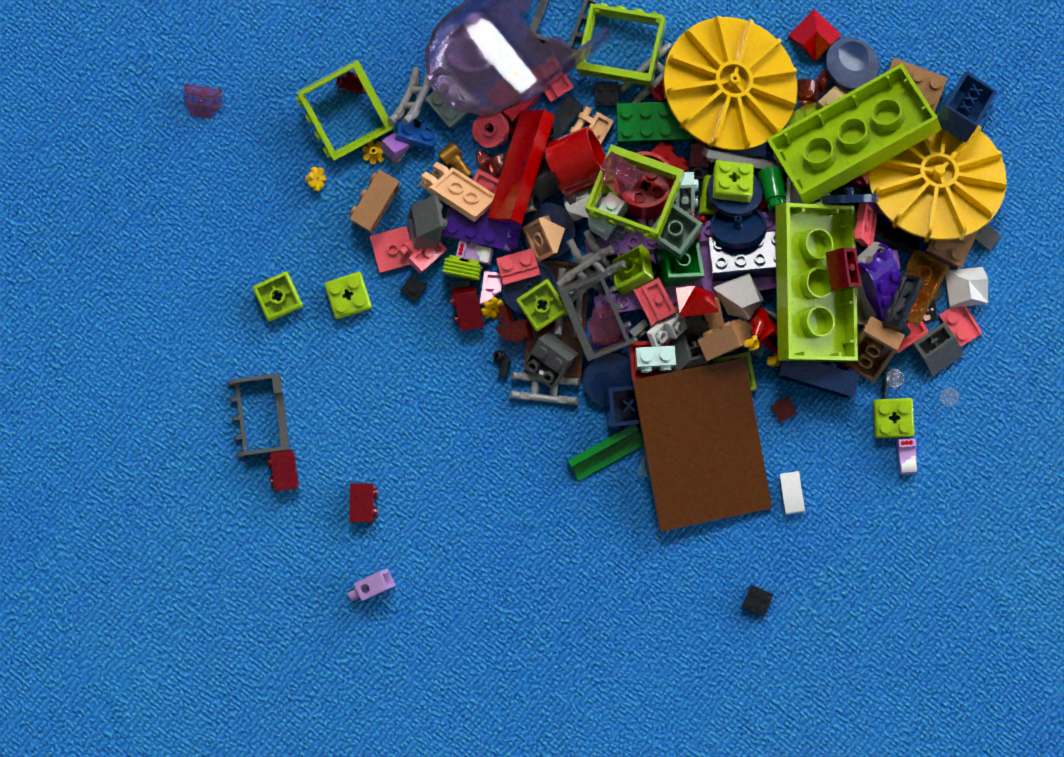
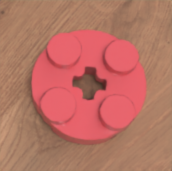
(499, 134)

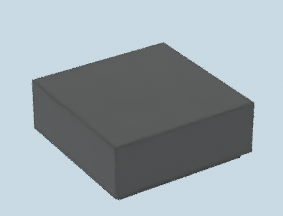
(987, 237)

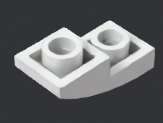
(669, 327)
(792, 493)

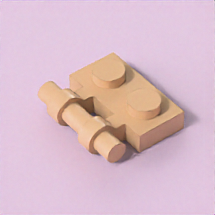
(599, 124)

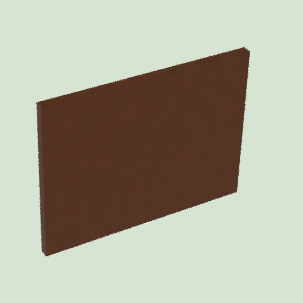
(701, 443)

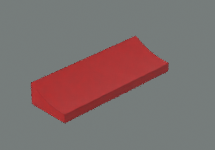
(521, 166)

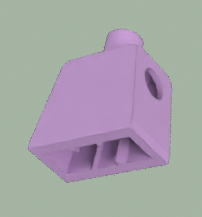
(377, 583)

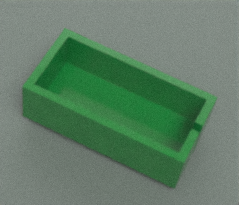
(648, 124)

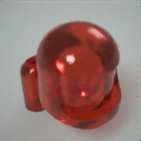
(809, 88)
(494, 163)

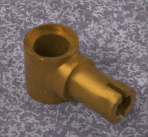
(453, 156)

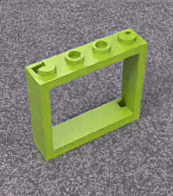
(622, 13)
(320, 134)
(647, 164)

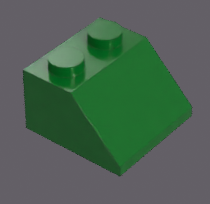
(680, 272)

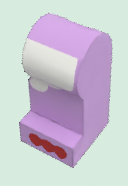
(473, 251)
(906, 456)

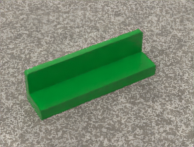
(606, 452)

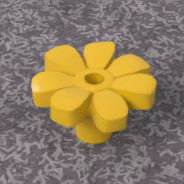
(377, 155)
(315, 178)
(491, 308)

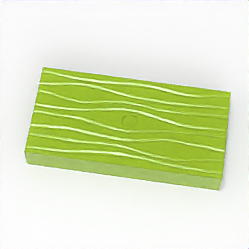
(854, 134)
(810, 317)

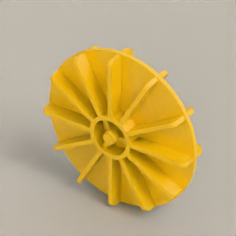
(730, 83)
(942, 186)

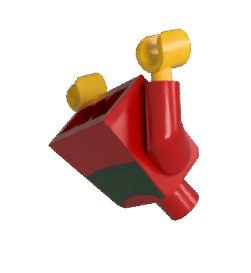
(765, 330)

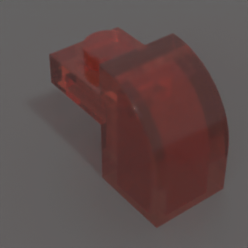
(513, 331)

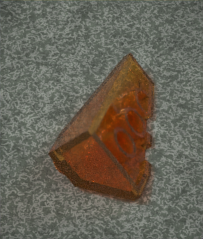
(932, 273)

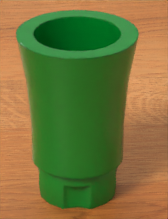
(773, 186)

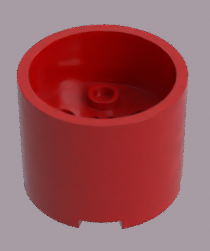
(575, 160)
(649, 203)

